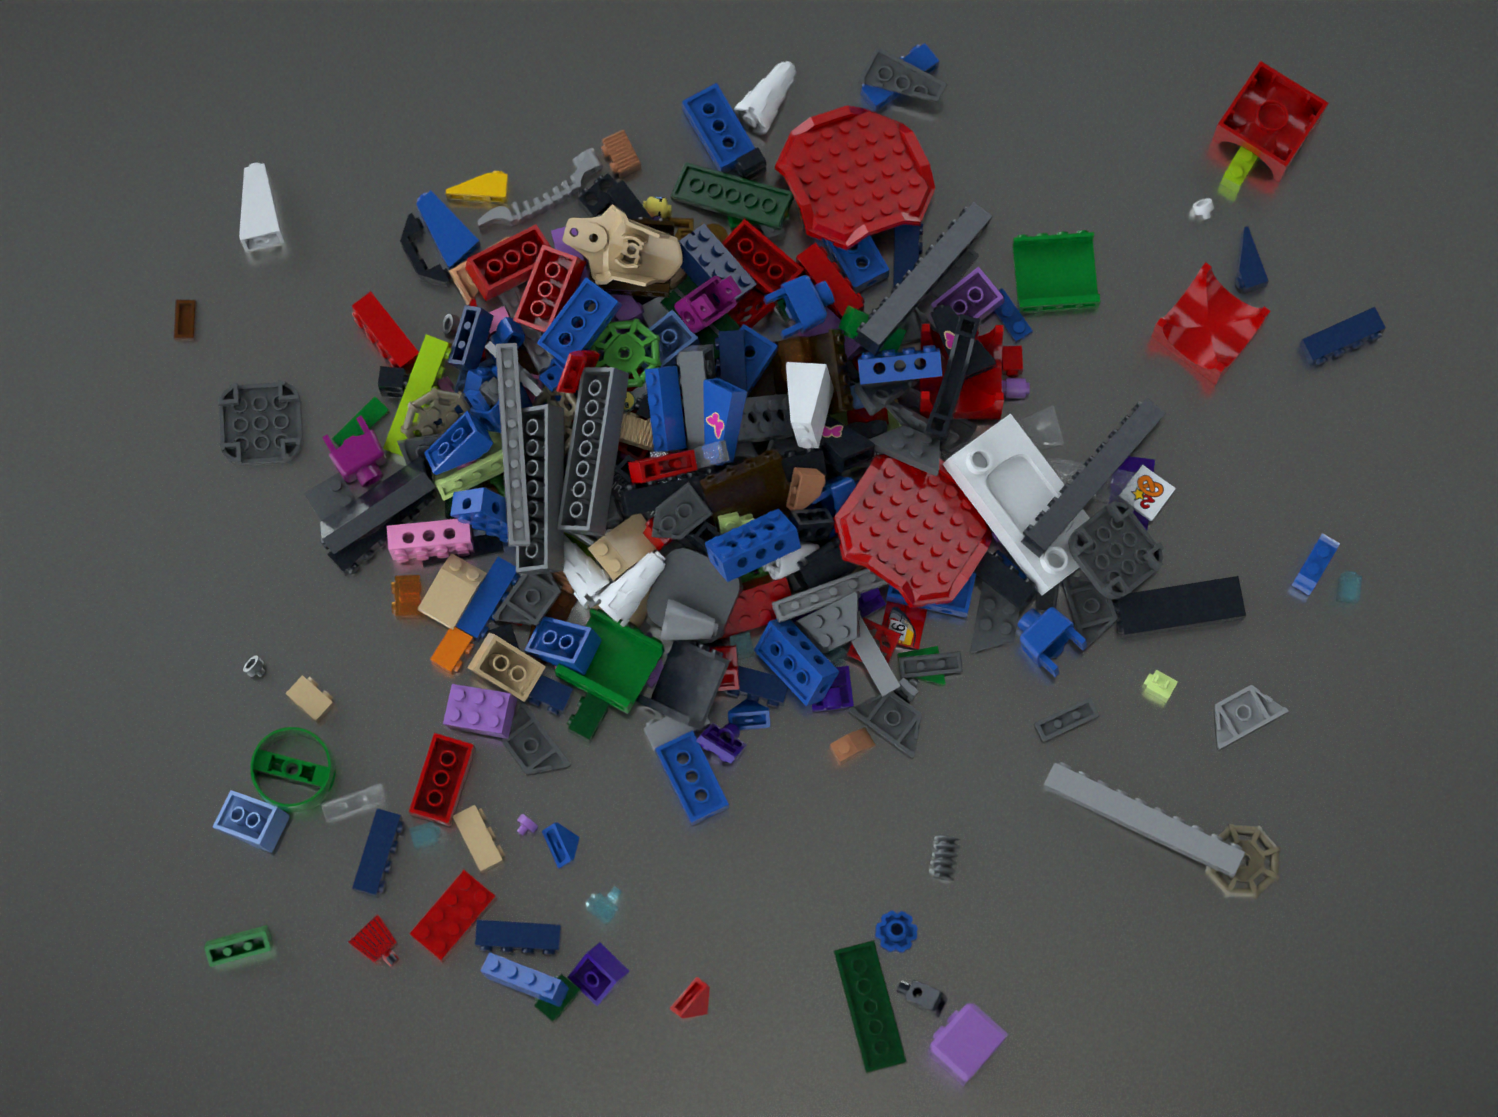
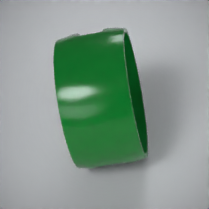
(278, 766)

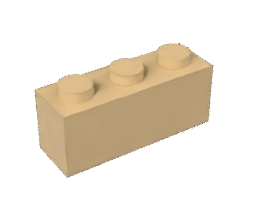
(479, 838)

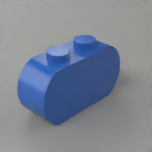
(1315, 564)

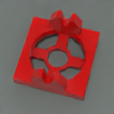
(752, 299)
(892, 636)

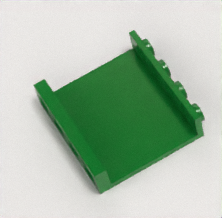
(1055, 271)
(619, 665)

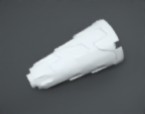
(762, 103)
(584, 574)
(626, 593)

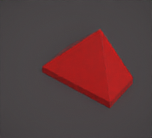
(863, 416)
(693, 1000)

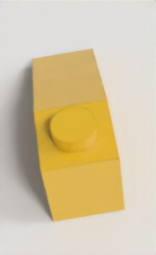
(484, 188)

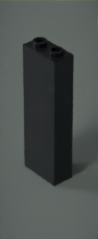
(377, 505)
(1180, 607)

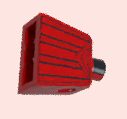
(376, 942)

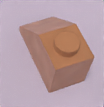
(804, 488)
(851, 745)

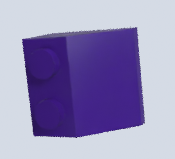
(598, 973)

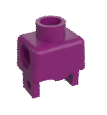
(701, 309)
(358, 456)

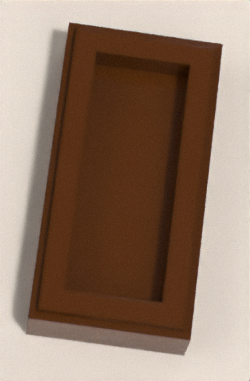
(185, 320)

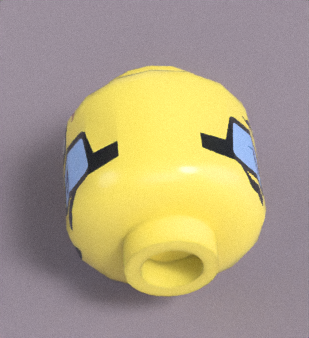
(657, 207)

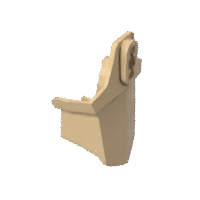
(624, 249)

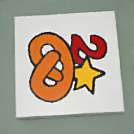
(1151, 493)

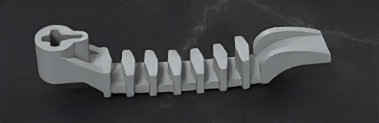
(586, 164)

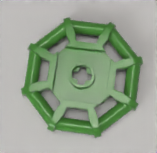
(636, 348)

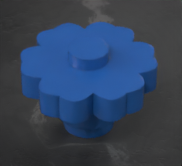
(896, 931)

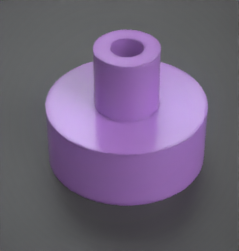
(526, 824)

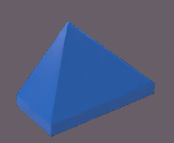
(749, 715)
(561, 843)

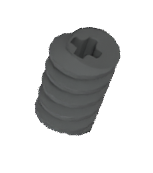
(943, 857)

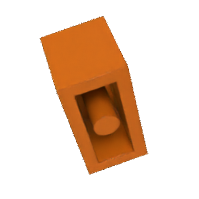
(452, 650)

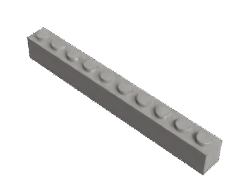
(1144, 820)

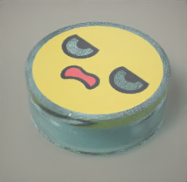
(629, 401)

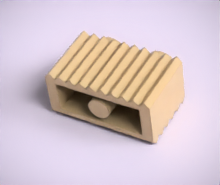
(636, 432)

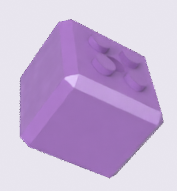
(966, 1042)

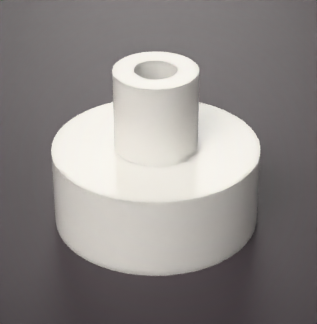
(1203, 207)

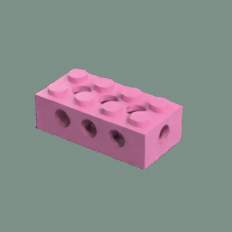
(429, 540)

